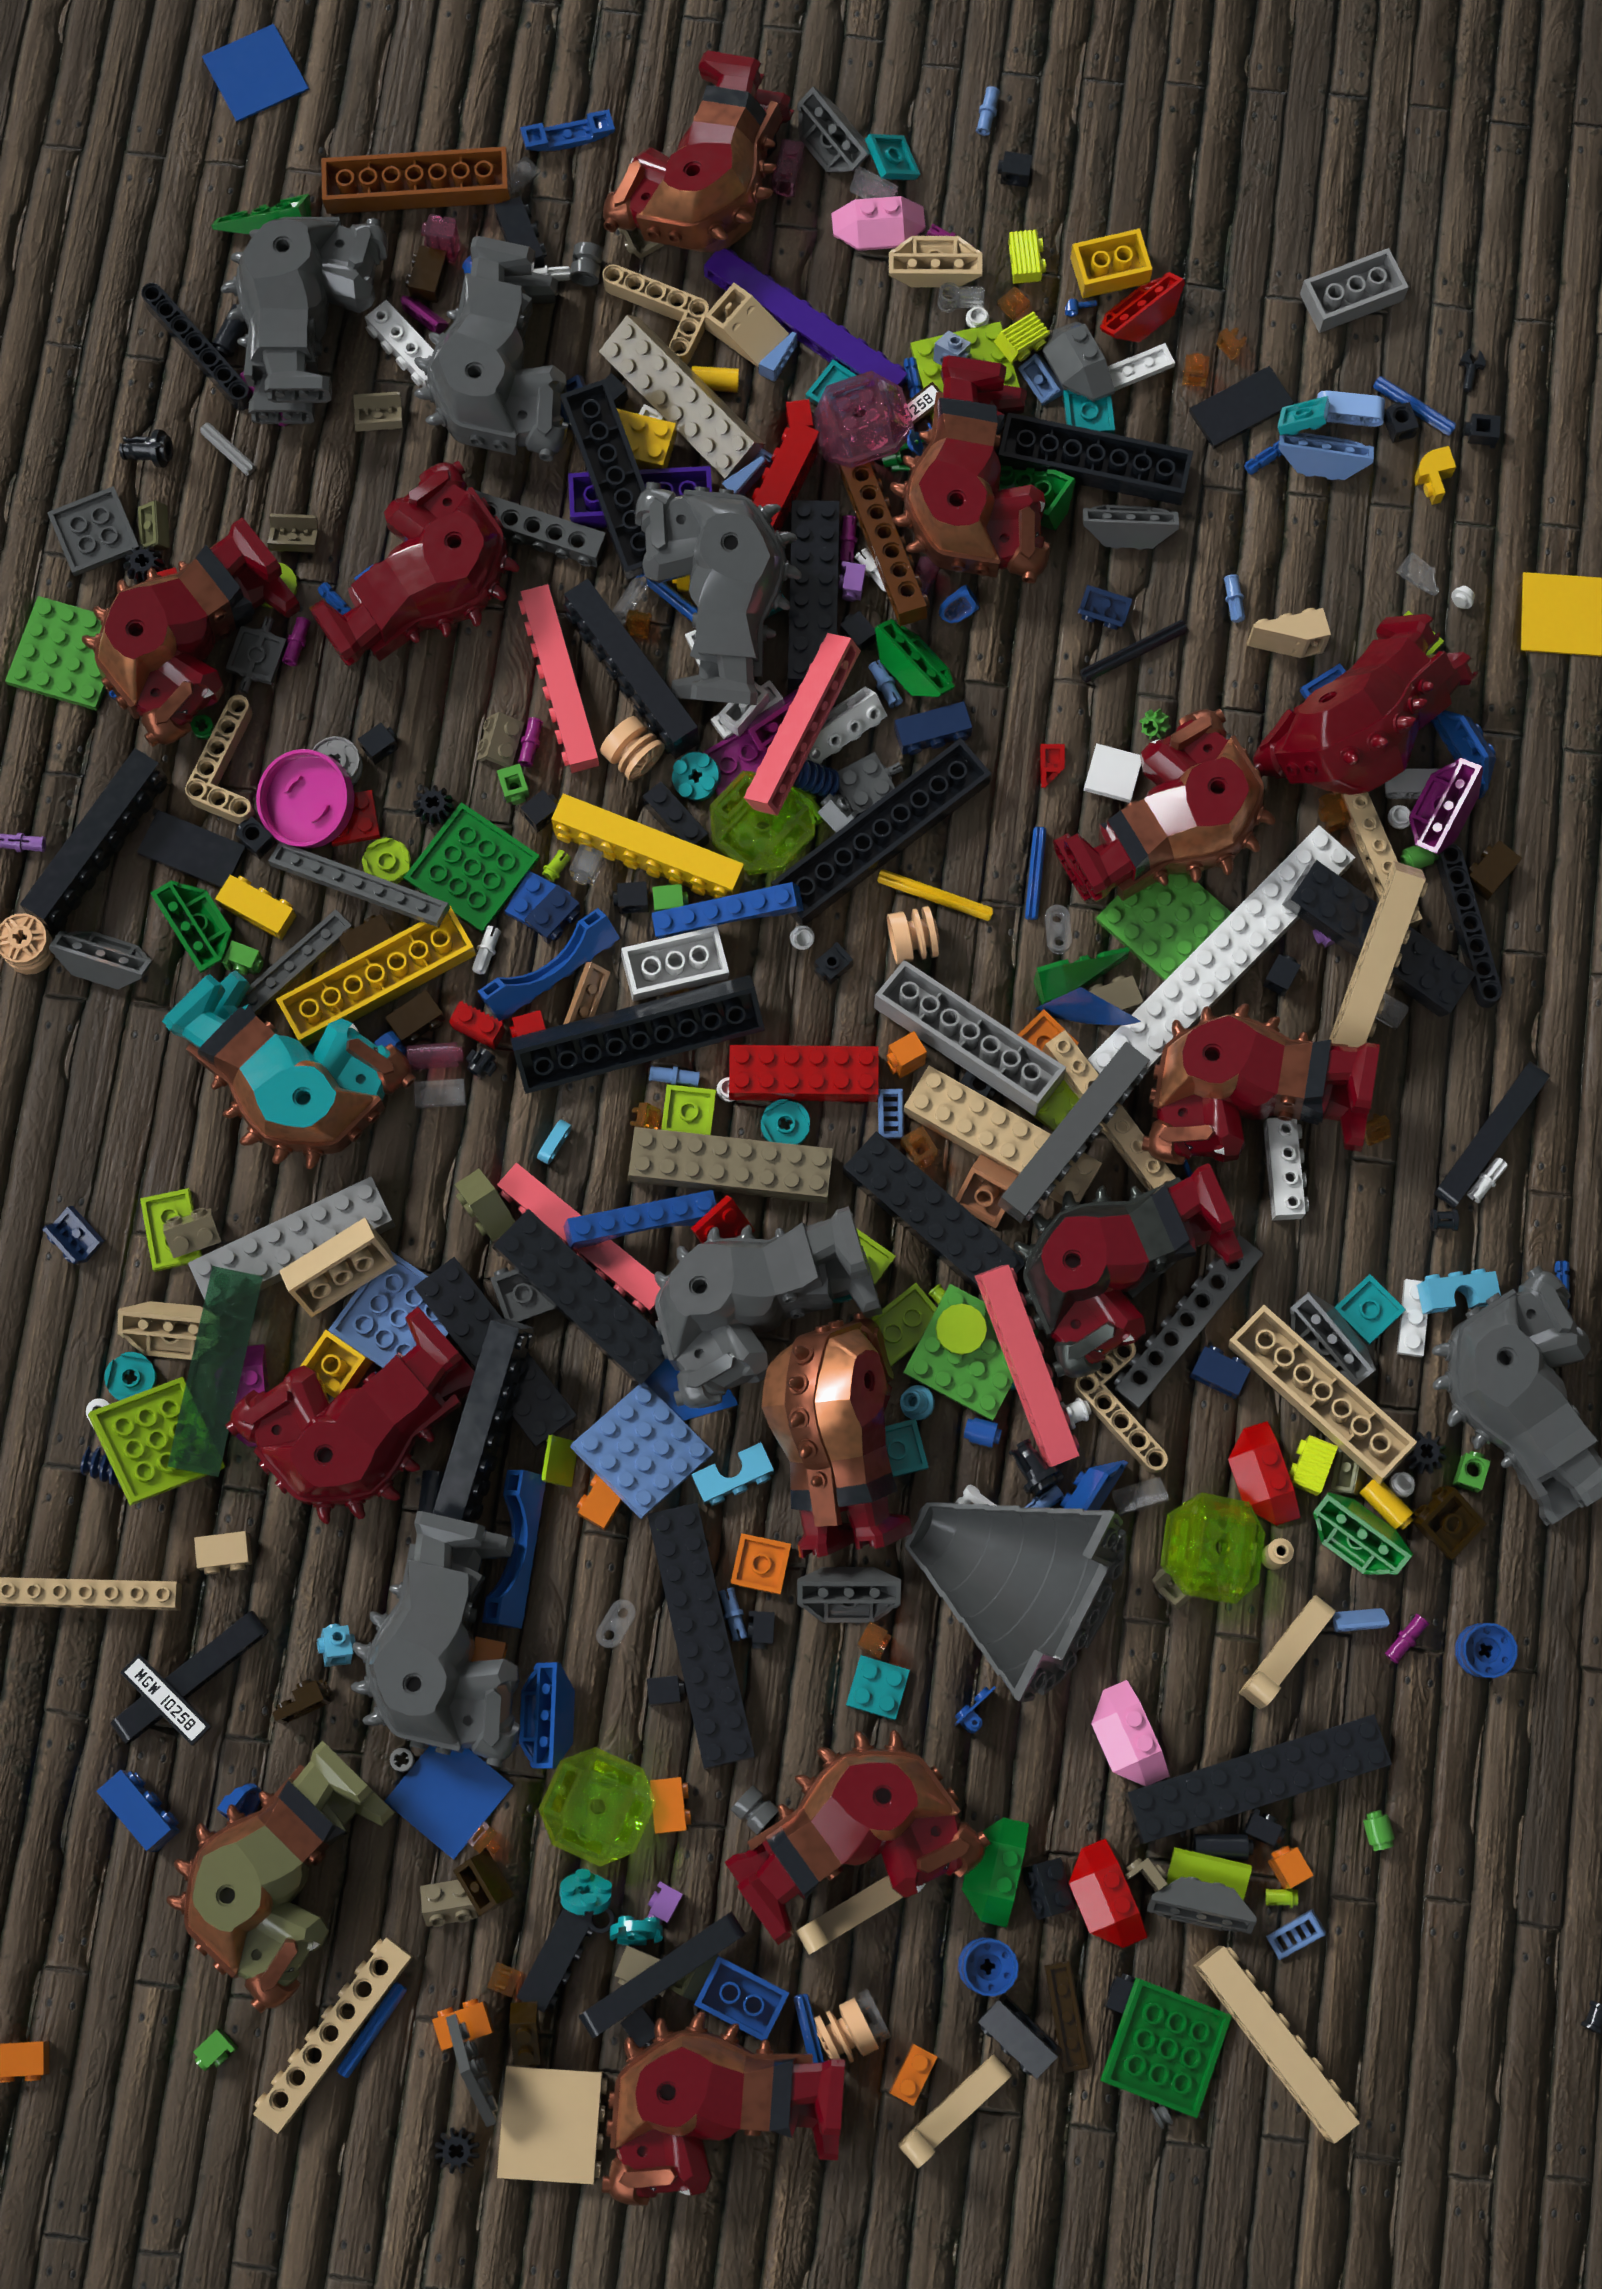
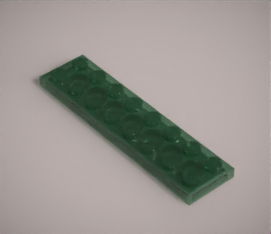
(215, 1371)

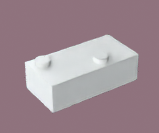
(674, 963)

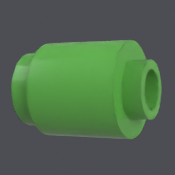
(1417, 857)
(1379, 1830)

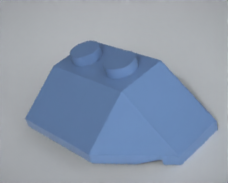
(1325, 455)

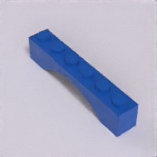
(748, 905)
(589, 938)
(614, 1223)
(524, 1500)

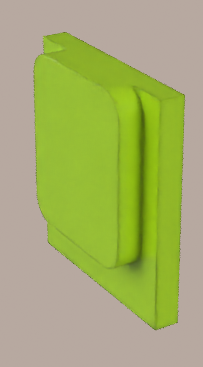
(559, 1461)

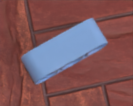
(1354, 408)

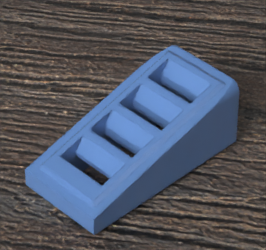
(775, 361)
(745, 478)
(899, 1103)
(1312, 1917)

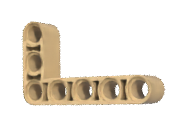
(661, 305)
(219, 763)
(1116, 1409)
(1265, 1681)
(847, 1915)
(953, 2110)

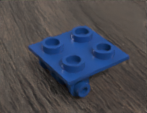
(967, 1716)

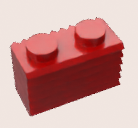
(477, 1025)

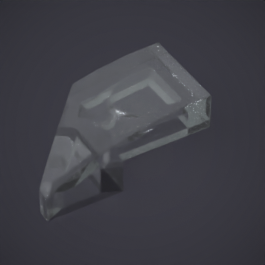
(1418, 573)

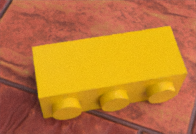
(256, 906)

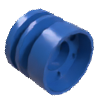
(1500, 1652)
(999, 1976)

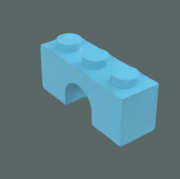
(1438, 1293)
(714, 1486)

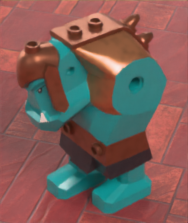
(276, 1083)

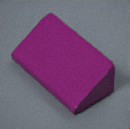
(423, 314)

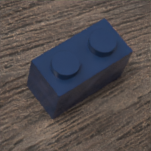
(1220, 1371)

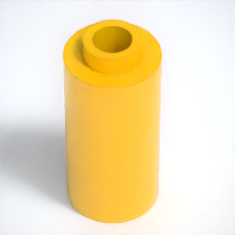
(719, 378)
(1387, 1504)

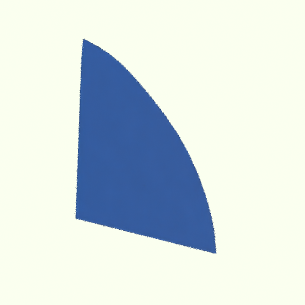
(1087, 1008)
(665, 1383)

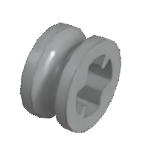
(400, 1751)

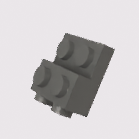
(517, 1296)

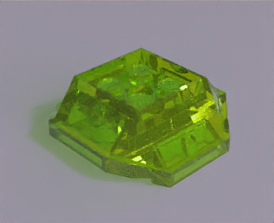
(759, 849)
(1191, 1551)
(569, 1800)

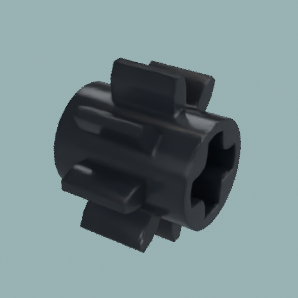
(481, 1063)

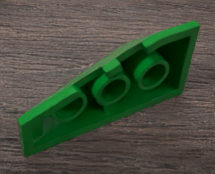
(243, 222)
(1054, 484)
(1061, 977)

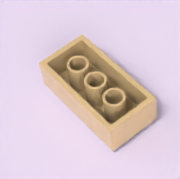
(337, 1267)

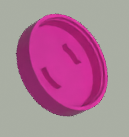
(305, 798)

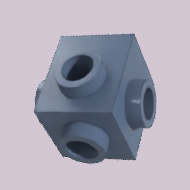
(951, 345)

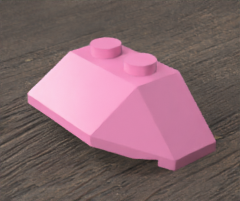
(878, 222)
(1128, 1736)

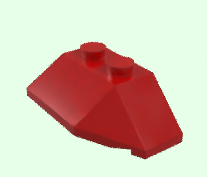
(1144, 309)
(1263, 1475)
(1105, 1896)

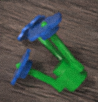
(914, 443)

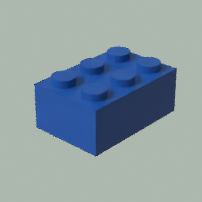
(139, 1810)
(741, 1998)

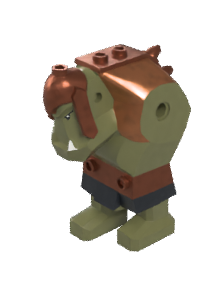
(258, 1865)

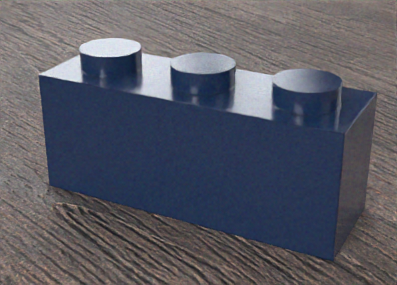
(933, 728)

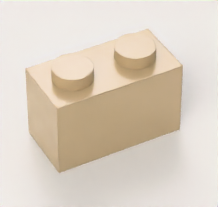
(223, 1551)

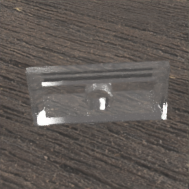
(871, 186)
(630, 598)
(1140, 1496)

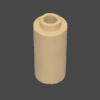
(1270, 1557)

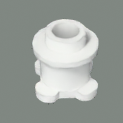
(1077, 1411)

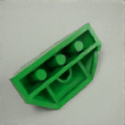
(912, 661)
(195, 922)
(1360, 1536)
(995, 1879)

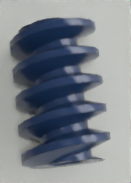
(817, 779)
(98, 1466)

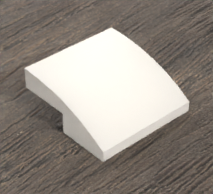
(1113, 773)

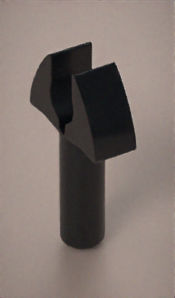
(1471, 368)

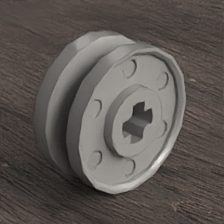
(343, 752)

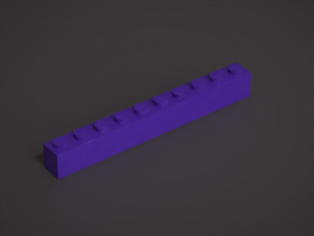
(797, 316)

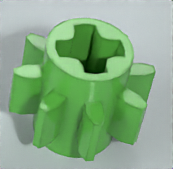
(1155, 724)

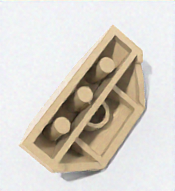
(935, 261)
(160, 1328)

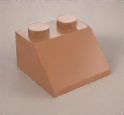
(984, 1188)

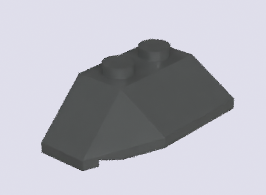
(829, 134)
(1078, 362)
(1130, 525)
(100, 958)
(1331, 1337)
(848, 1594)
(1203, 1905)

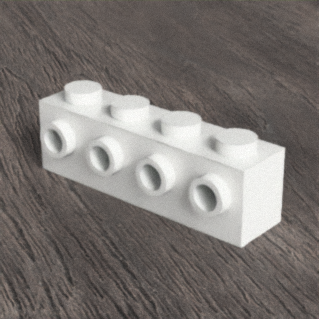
(399, 339)
(847, 723)
(1284, 1169)

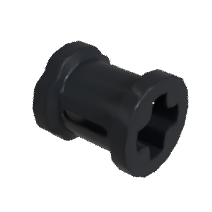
(1452, 1216)
(1594, 2018)

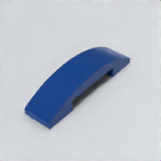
(568, 135)

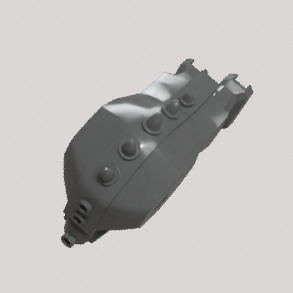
(284, 298)
(479, 361)
(734, 580)
(750, 1287)
(1512, 1397)
(424, 1648)

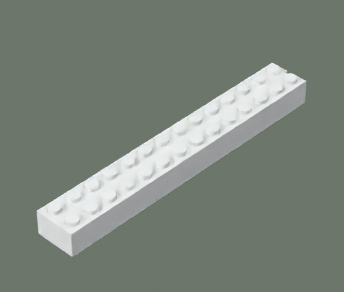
(1223, 955)

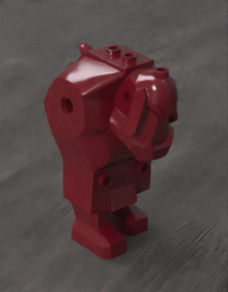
(433, 578)
(1367, 719)
(365, 1435)

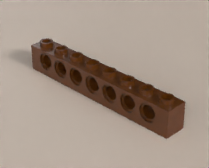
(905, 608)

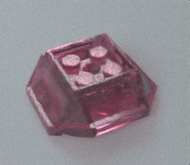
(863, 439)

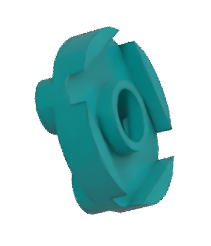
(708, 782)
(789, 1111)
(122, 1366)
(596, 1890)
(636, 1932)

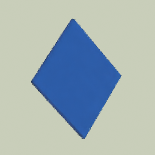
(255, 73)
(448, 1797)

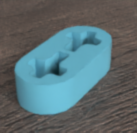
(554, 1141)

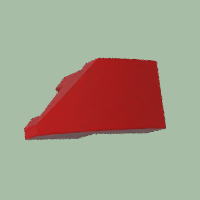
(1051, 762)

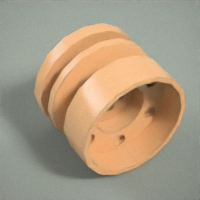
(632, 748)
(913, 935)
(33, 953)
(846, 2032)

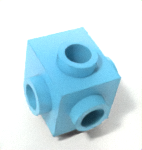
(336, 1645)

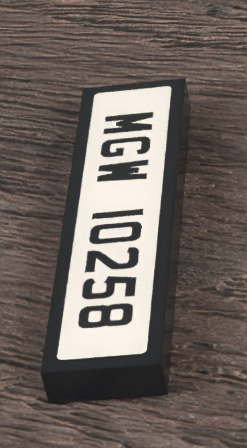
(166, 1699)

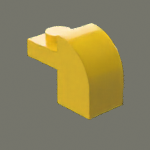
(1432, 469)

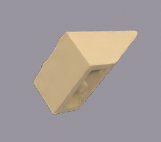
(744, 325)
(1291, 634)

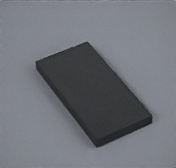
(1241, 407)
(191, 849)

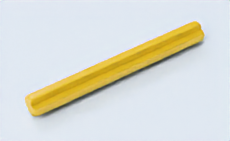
(935, 895)

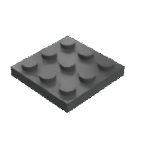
(93, 531)
(472, 2069)

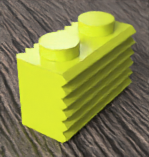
(1025, 256)
(1022, 337)
(1313, 1464)

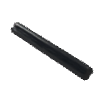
(1133, 651)

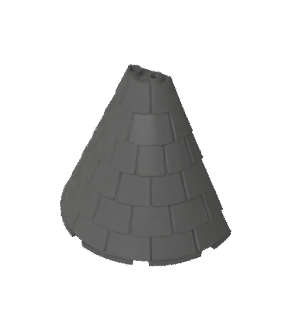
(1022, 1582)

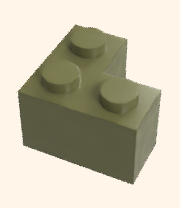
(483, 1202)

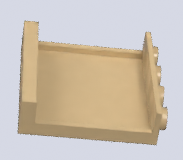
(551, 2125)

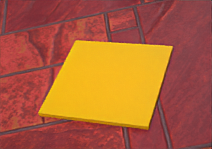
(1561, 614)

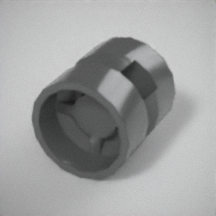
(585, 264)
(754, 1809)

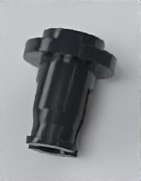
(155, 448)
(1035, 1470)

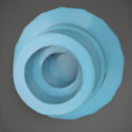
(917, 1402)

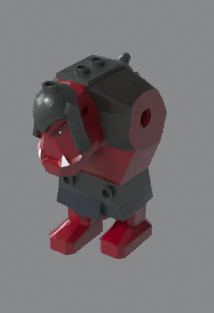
(1106, 1249)

